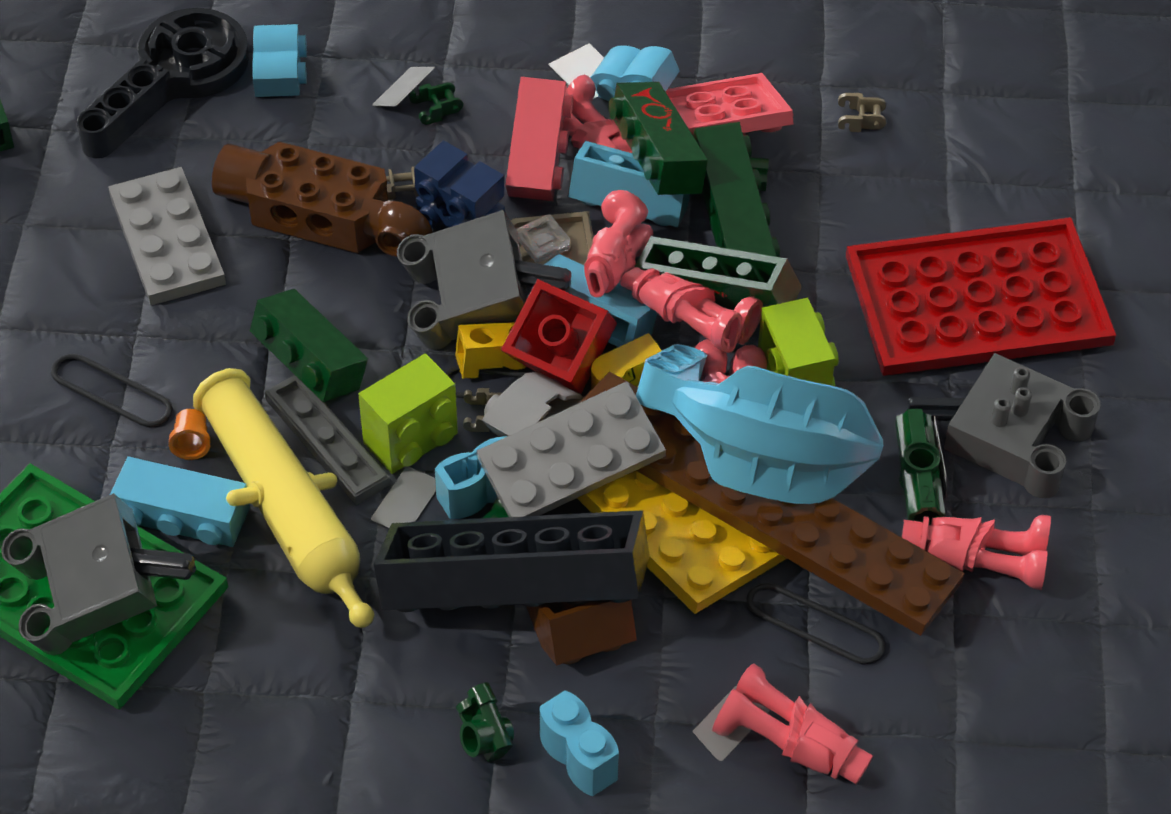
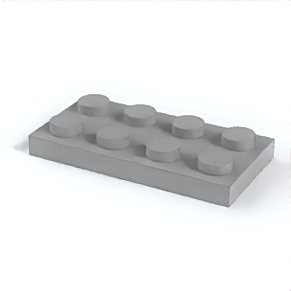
(166, 236)
(571, 453)

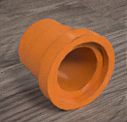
(190, 435)

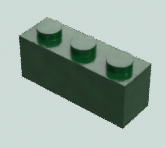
(308, 345)

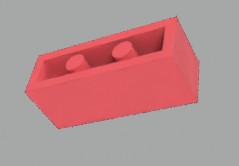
(538, 139)

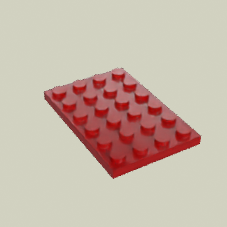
(978, 295)

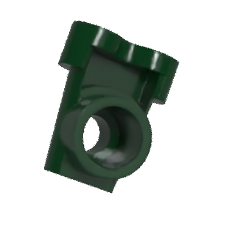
(483, 727)

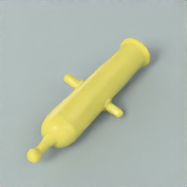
(283, 490)

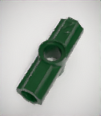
(919, 465)

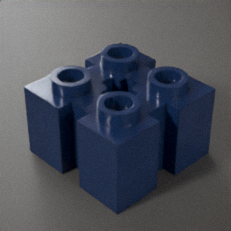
(455, 189)

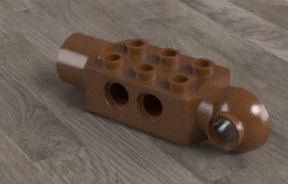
(316, 197)

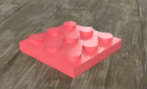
(737, 99)

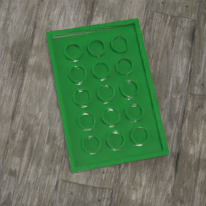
(118, 657)

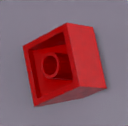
(559, 335)

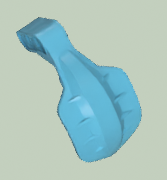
(765, 428)

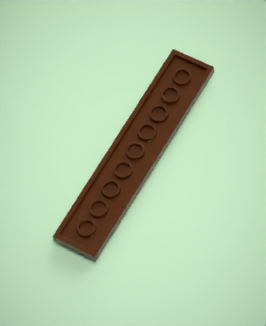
(818, 536)

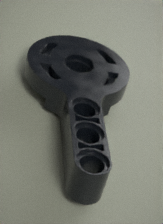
(177, 75)

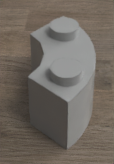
(526, 403)

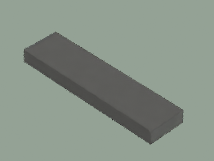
(327, 439)

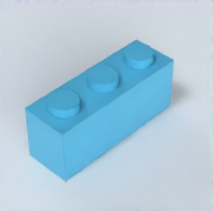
(606, 169)
(631, 316)
(181, 501)

